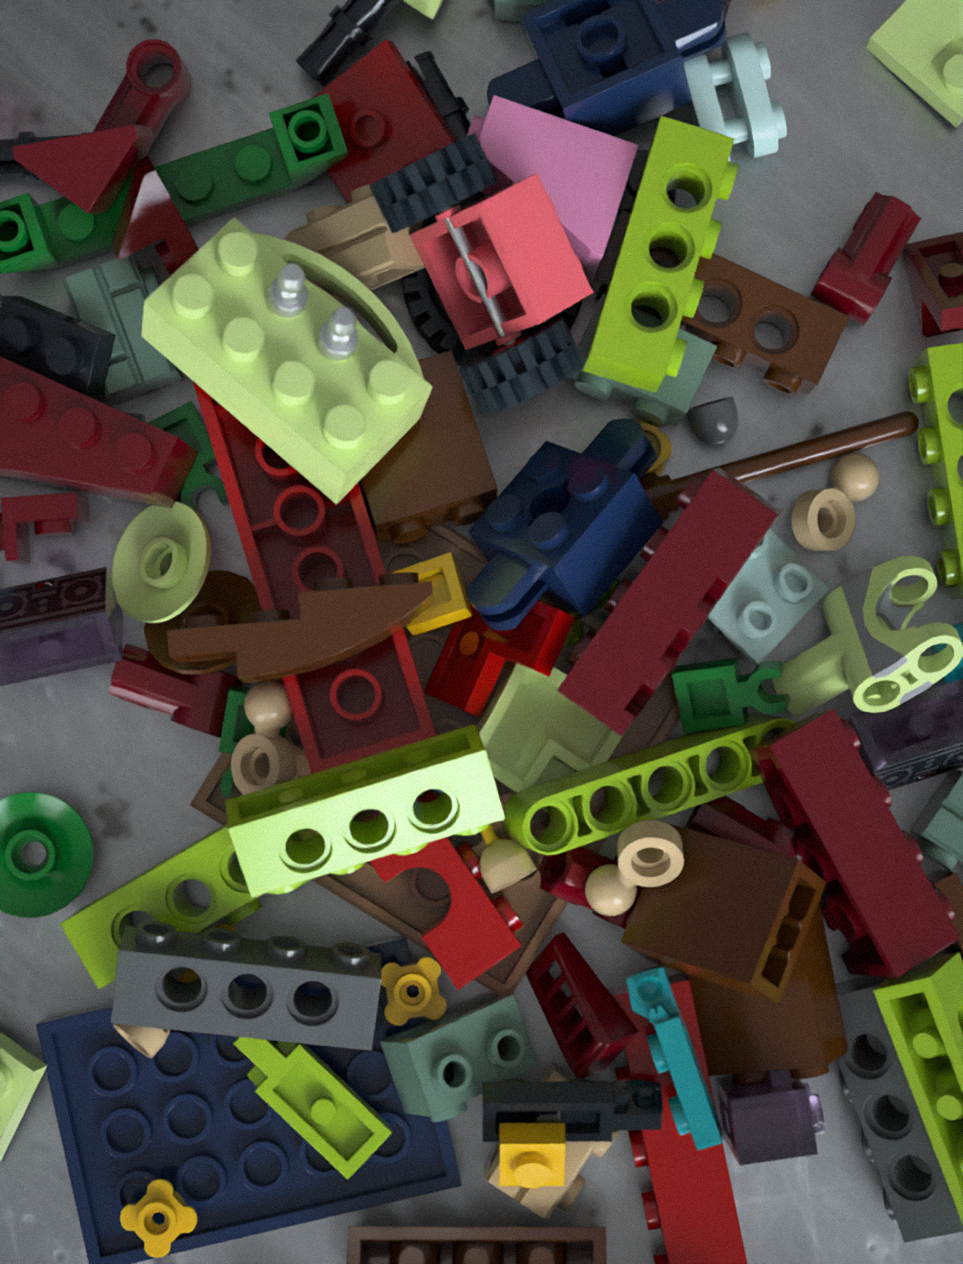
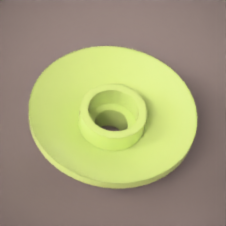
(161, 562)

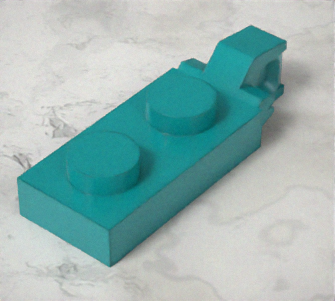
(673, 1051)

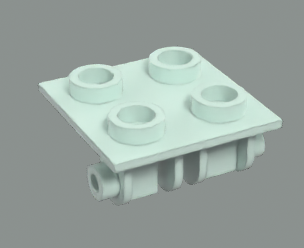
(766, 599)

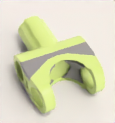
(870, 643)

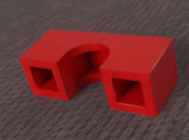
(475, 927)

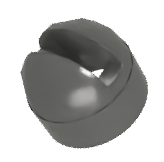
(714, 421)

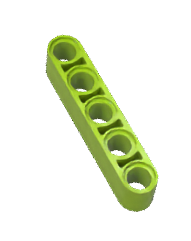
(626, 785)

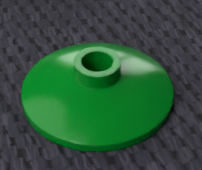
(55, 883)

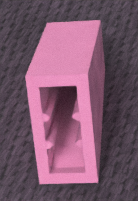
(576, 165)

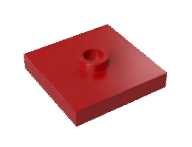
(382, 119)

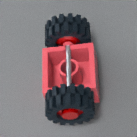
(494, 267)

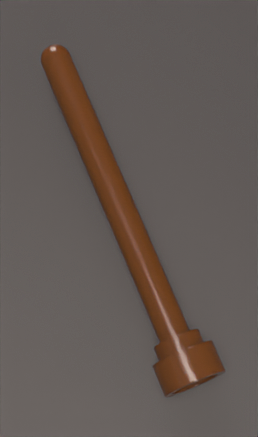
(665, 492)

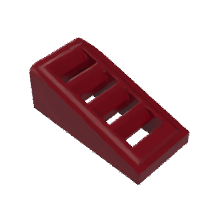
(587, 1040)

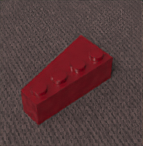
(83, 444)
(668, 600)
(856, 846)

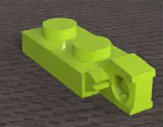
(315, 1102)

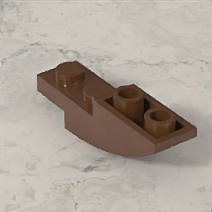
(331, 627)

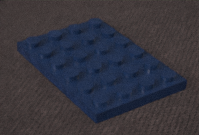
(208, 1132)

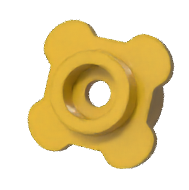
(428, 1001)
(165, 1200)

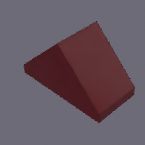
(88, 166)

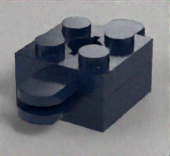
(586, 37)
(565, 526)

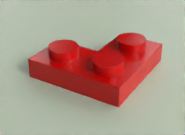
(477, 655)

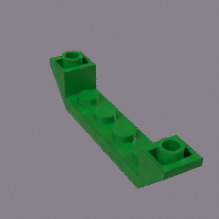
(202, 186)

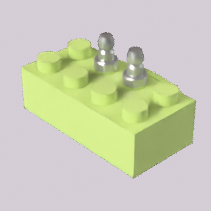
(290, 353)

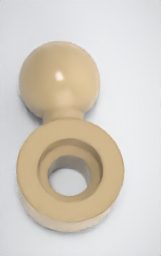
(826, 516)
(265, 756)
(647, 857)

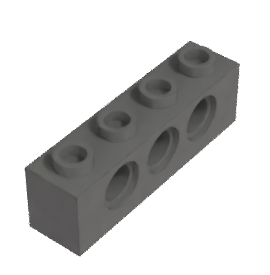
(217, 1005)
(889, 1138)

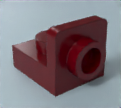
(47, 513)

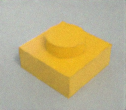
(448, 591)
(531, 1154)

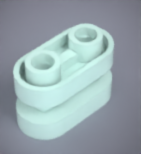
(745, 69)

